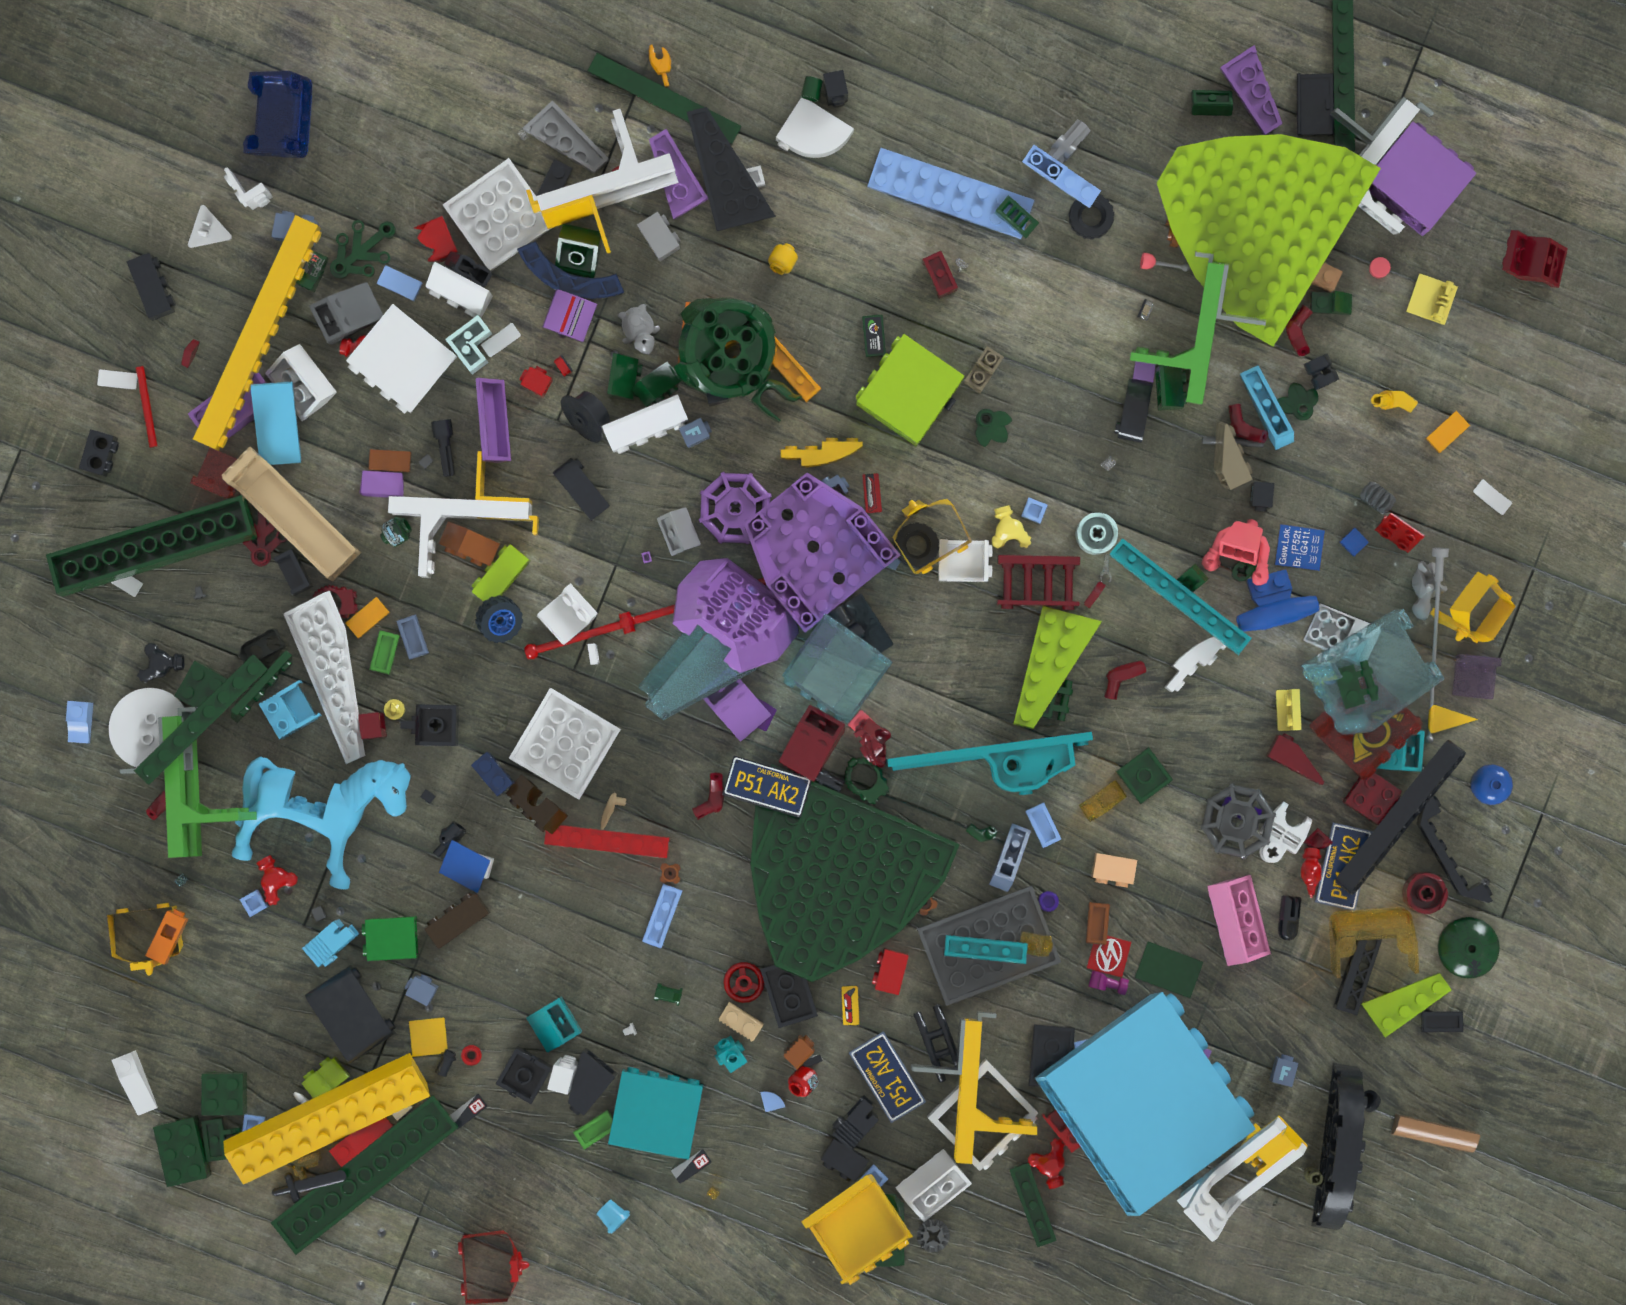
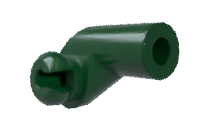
(982, 835)

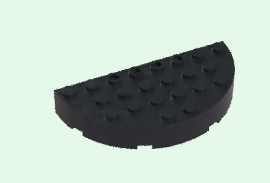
(1340, 1148)

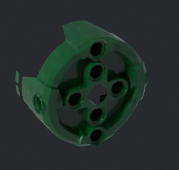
(702, 344)

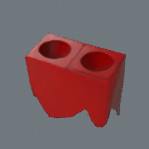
(437, 236)

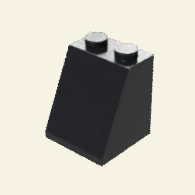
(589, 1082)

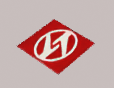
(1109, 957)

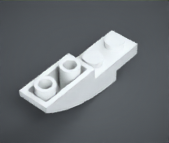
(1201, 653)

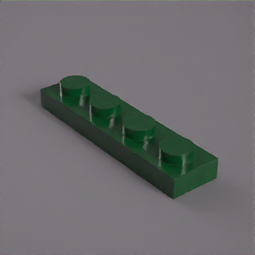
(1032, 1204)

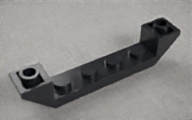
(1438, 847)

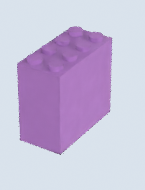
(1420, 178)

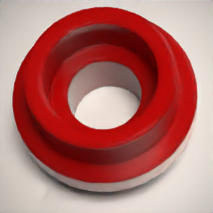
(478, 1055)

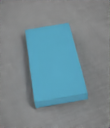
(276, 422)

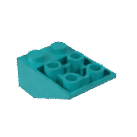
(1409, 756)

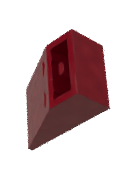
(812, 743)

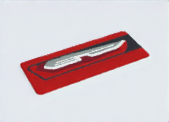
(872, 493)

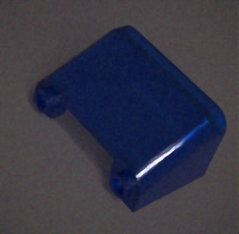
(281, 114)

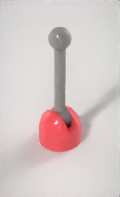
(1148, 262)

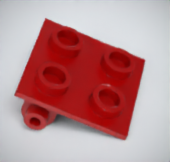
(1399, 532)

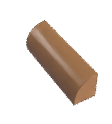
(1435, 1133)

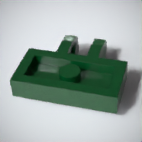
(213, 1138)

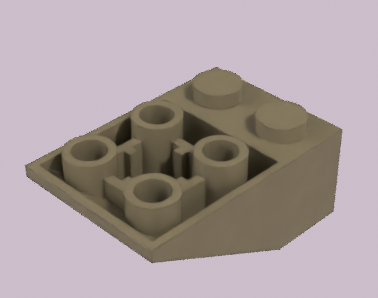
(1228, 458)

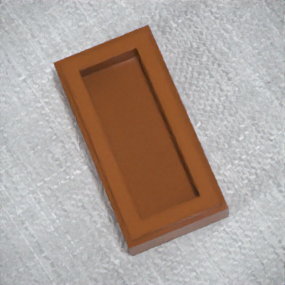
(389, 460)
(1097, 923)

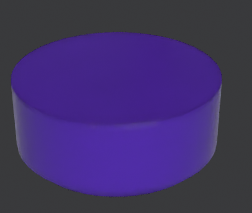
(1048, 901)

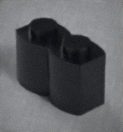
(468, 268)

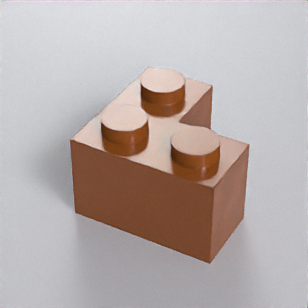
(465, 543)

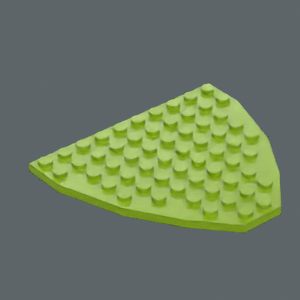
(1267, 212)

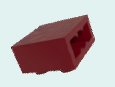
(1372, 797)

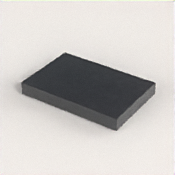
(1048, 1047)

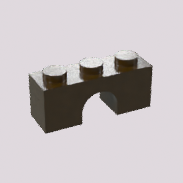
(525, 795)

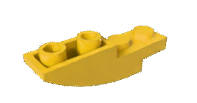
(831, 452)

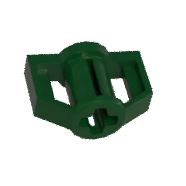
(668, 994)

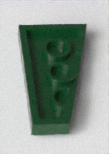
(257, 691)

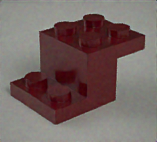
(1534, 258)

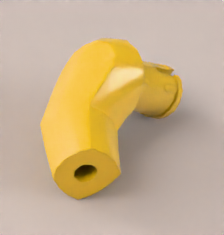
(1393, 399)

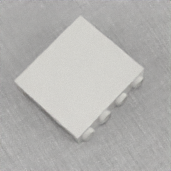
(400, 359)

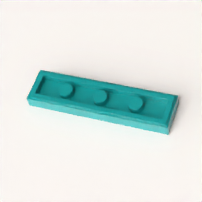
(986, 949)

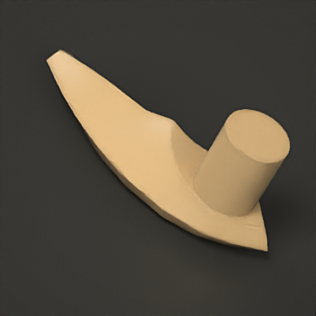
(609, 808)

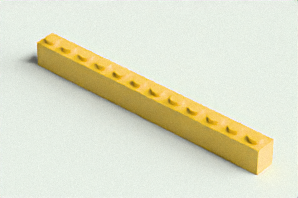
(257, 333)

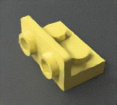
(1288, 710)

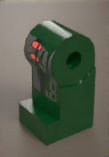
(313, 272)

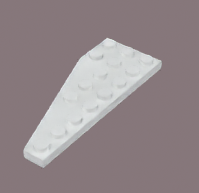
(326, 655)

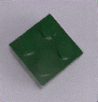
(199, 684)
(224, 1093)

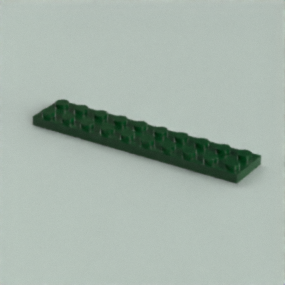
(365, 1174)

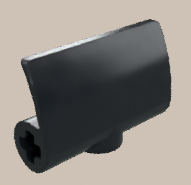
(862, 621)

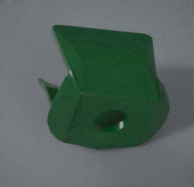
(780, 389)

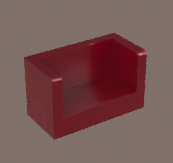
(940, 274)
(372, 725)

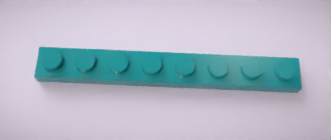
(1180, 596)

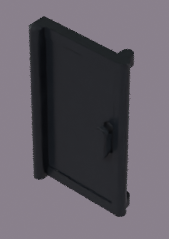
(1314, 96)

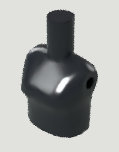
(452, 832)

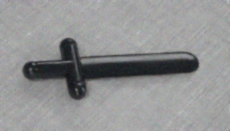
(295, 1187)

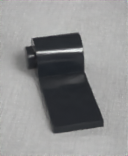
(1134, 411)
(581, 488)

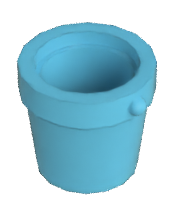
(612, 1216)

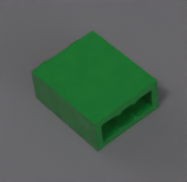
(390, 938)

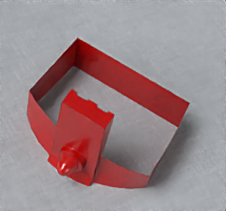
(516, 1263)

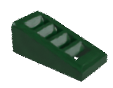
(1012, 222)

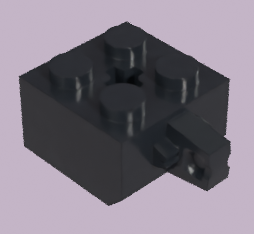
(422, 725)

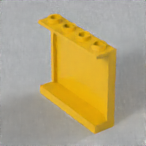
(858, 1229)

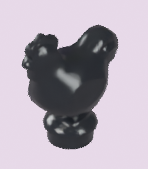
(160, 663)

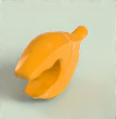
(662, 65)

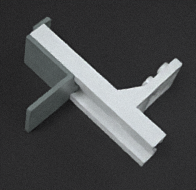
(1377, 144)

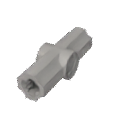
(1067, 143)

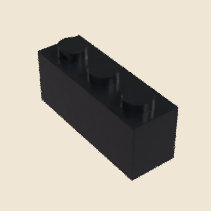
(151, 286)

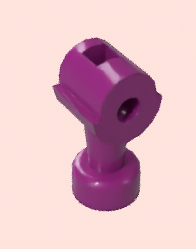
(1101, 982)

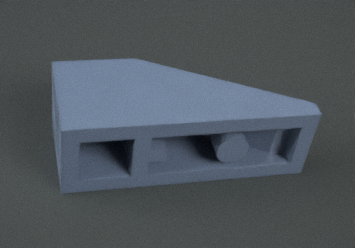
(1010, 857)

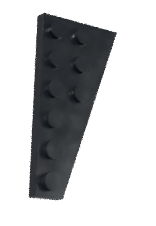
(729, 186)

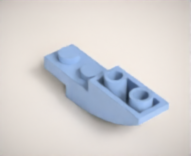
(1061, 176)

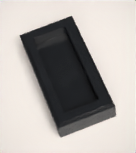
(1442, 1021)

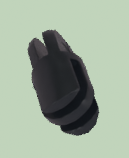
(1289, 917)

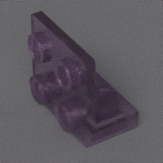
(1475, 676)

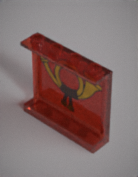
(1367, 750)

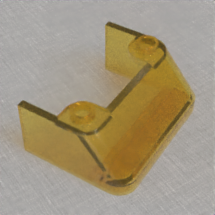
(1371, 924)

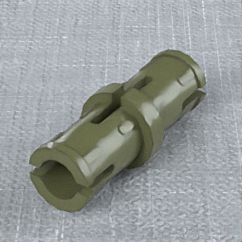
(1311, 1178)

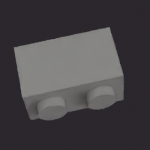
(659, 236)

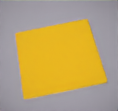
(428, 1036)

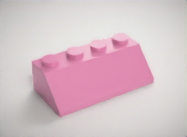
(1239, 920)

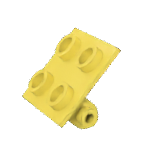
(1432, 299)

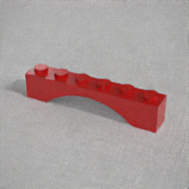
(609, 841)

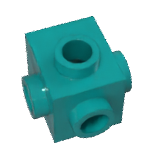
(730, 1053)

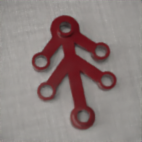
(262, 532)

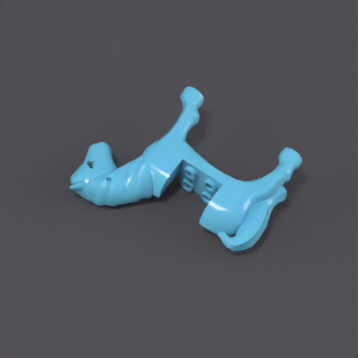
(269, 797)

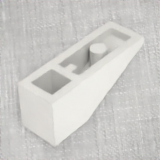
(135, 1082)

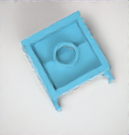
(288, 711)
(329, 942)

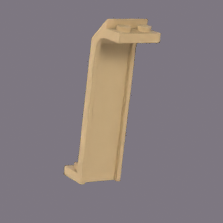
(291, 514)

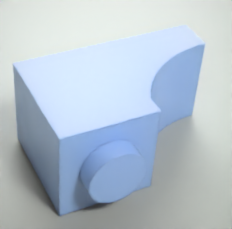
(79, 721)

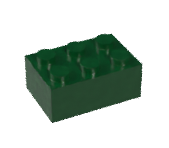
(182, 1151)

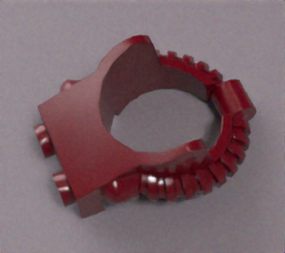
(347, 598)
(873, 741)

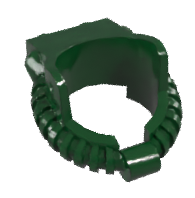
(871, 794)

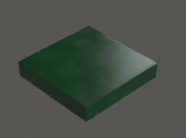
(1144, 775)

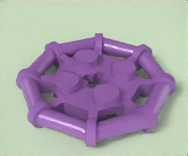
(723, 502)

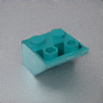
(554, 1024)

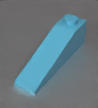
(1268, 408)

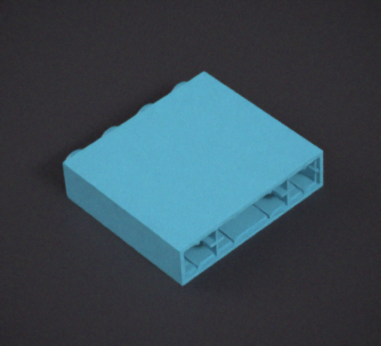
(1147, 1102)

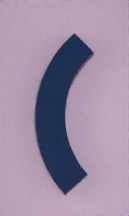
(561, 280)

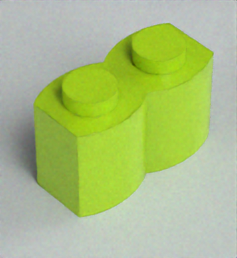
(326, 1078)

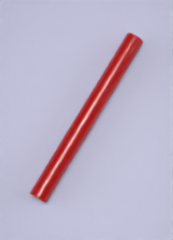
(146, 407)

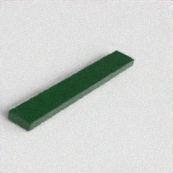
(655, 93)

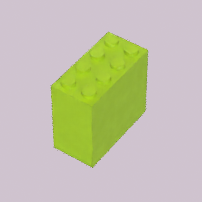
(909, 389)

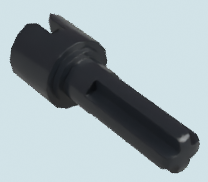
(443, 432)

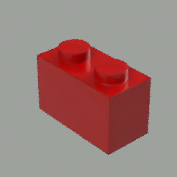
(890, 971)

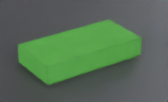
(384, 652)
(594, 1129)

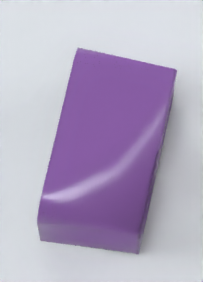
(382, 484)

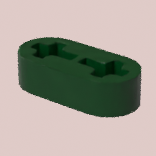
(1249, 571)

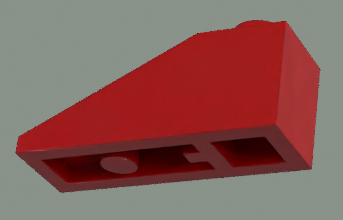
(358, 1141)

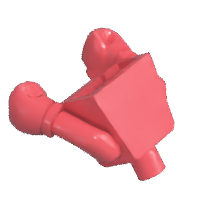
(1242, 543)

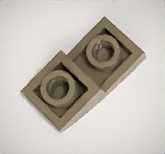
(983, 369)

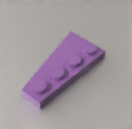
(1249, 83)
(687, 192)

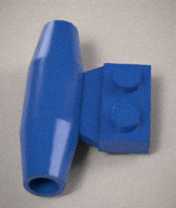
(1275, 604)

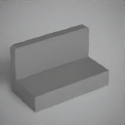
(678, 531)

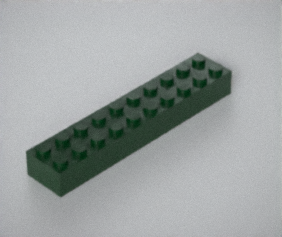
(151, 546)

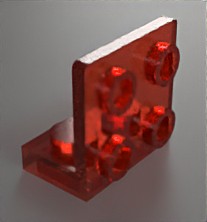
(210, 474)

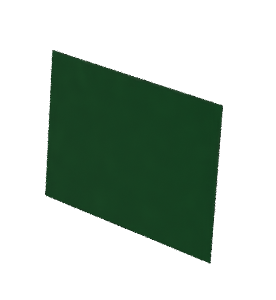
(1169, 969)

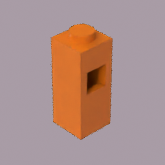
(167, 936)

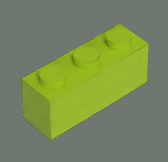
(500, 574)

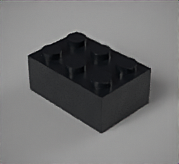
(788, 996)

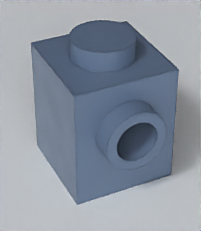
(421, 989)

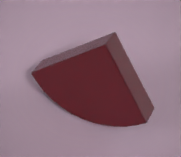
(189, 353)
(1094, 594)
(1318, 840)

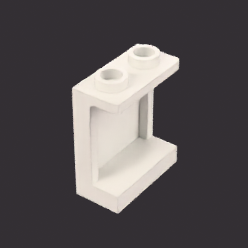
(965, 566)

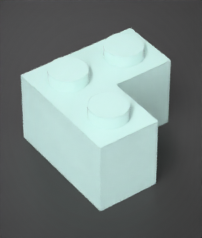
(465, 343)

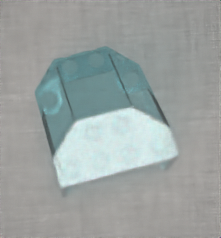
(836, 669)

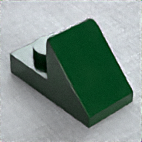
(1331, 303)
(1192, 578)

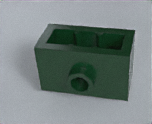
(656, 385)

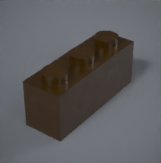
(456, 919)

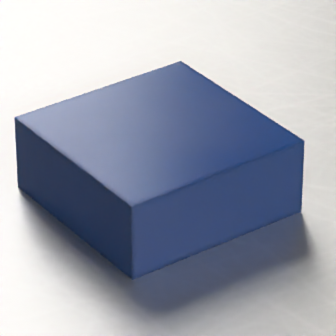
(1354, 542)

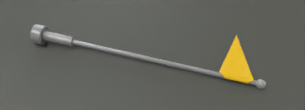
(1439, 717)

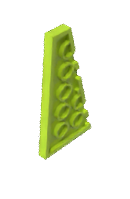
(1055, 650)

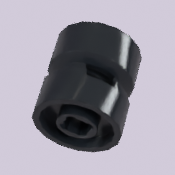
(1315, 367)

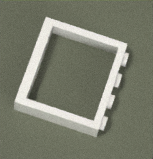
(1001, 1146)

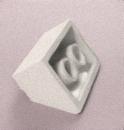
(458, 290)
(309, 383)
(933, 1185)

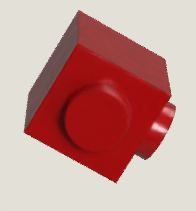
(536, 380)

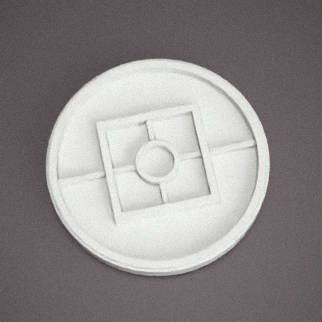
(135, 722)

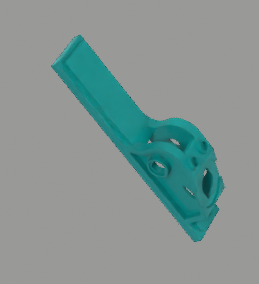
(1030, 756)

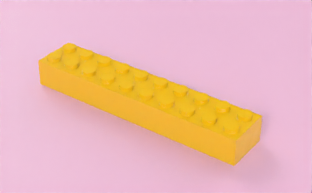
(326, 1118)

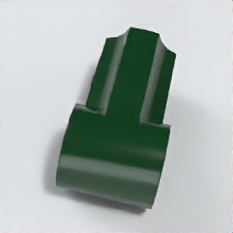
(811, 89)

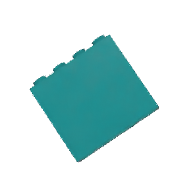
(655, 1113)

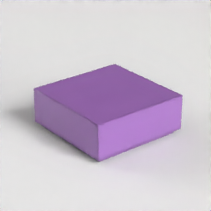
(1144, 371)

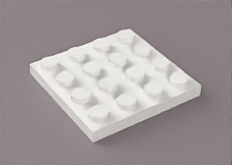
(497, 215)
(564, 743)

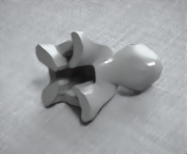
(638, 326)
(1425, 589)

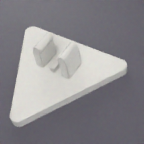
(207, 229)

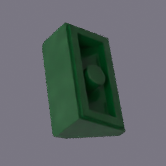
(1211, 102)

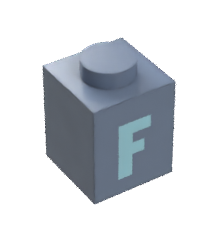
(695, 432)
(1284, 1070)

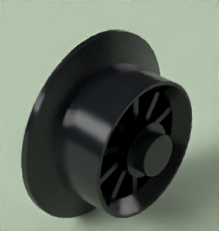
(586, 415)

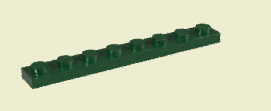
(1343, 69)
(200, 720)

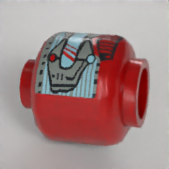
(803, 1081)

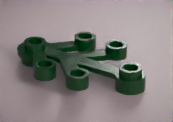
(360, 252)

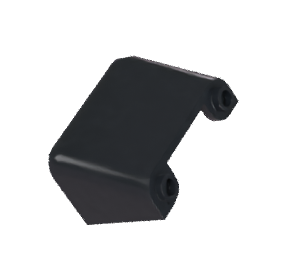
(349, 1014)

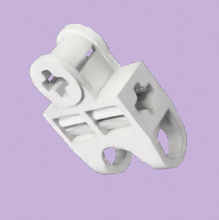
(1278, 841)

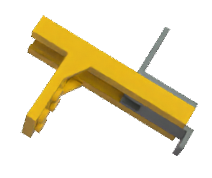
(968, 1116)

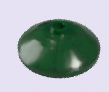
(1454, 946)

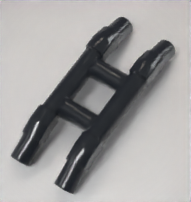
(929, 1036)

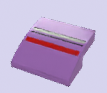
(569, 315)

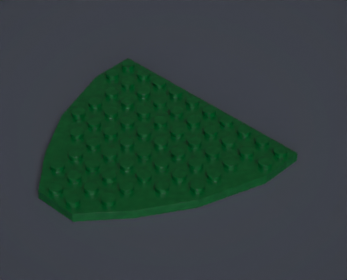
(839, 879)

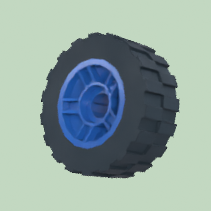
(499, 629)

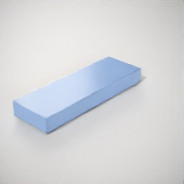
(662, 916)

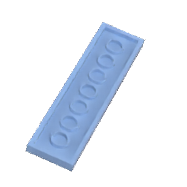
(944, 191)

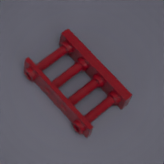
(1028, 563)

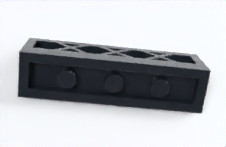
(1345, 989)

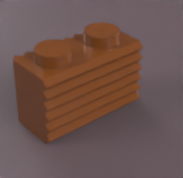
(799, 1051)

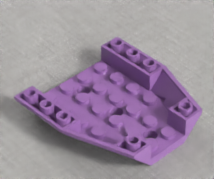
(846, 542)
(736, 612)

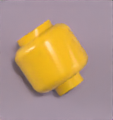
(782, 258)

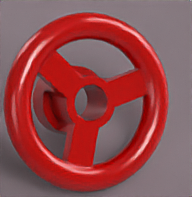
(757, 987)

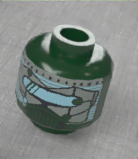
(395, 531)

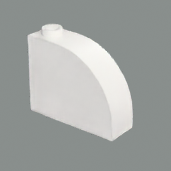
(813, 131)

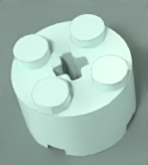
(1108, 533)

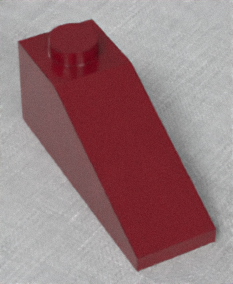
(1291, 756)

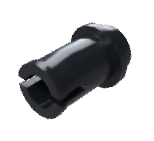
(445, 1062)

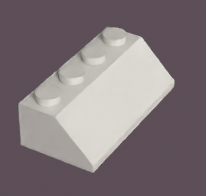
(645, 424)

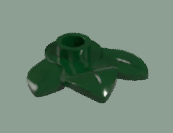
(1298, 398)
(994, 429)

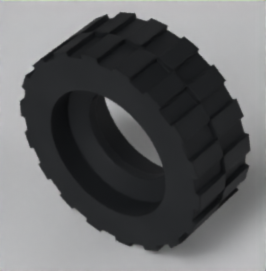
(1098, 230)
(931, 541)

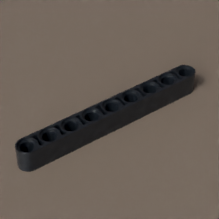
(1400, 817)

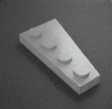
(563, 135)

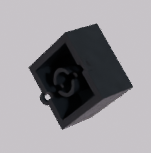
(524, 1075)

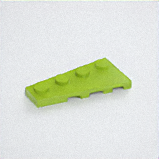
(1403, 1004)

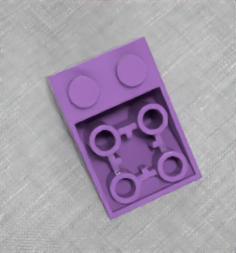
(738, 708)

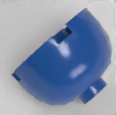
(1491, 784)

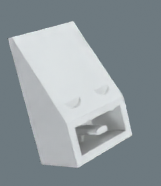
(1331, 627)

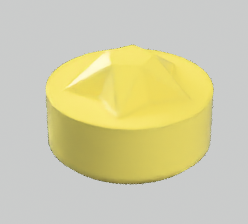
(394, 709)

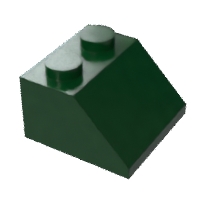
(578, 250)
(623, 377)
(1170, 388)

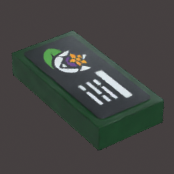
(874, 335)

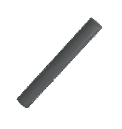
(1211, 440)

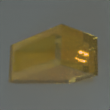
(1102, 801)

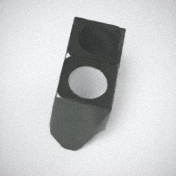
(261, 643)

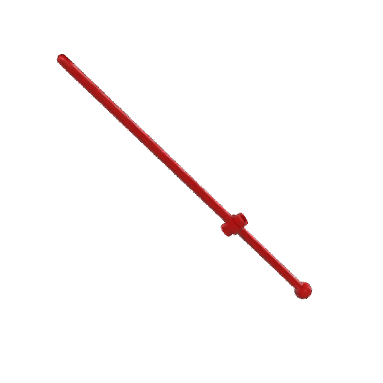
(626, 623)

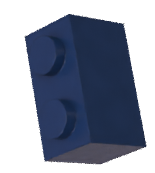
(492, 774)

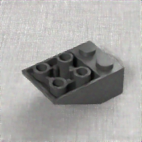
(346, 312)

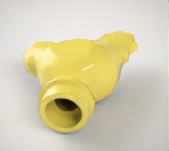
(1009, 529)

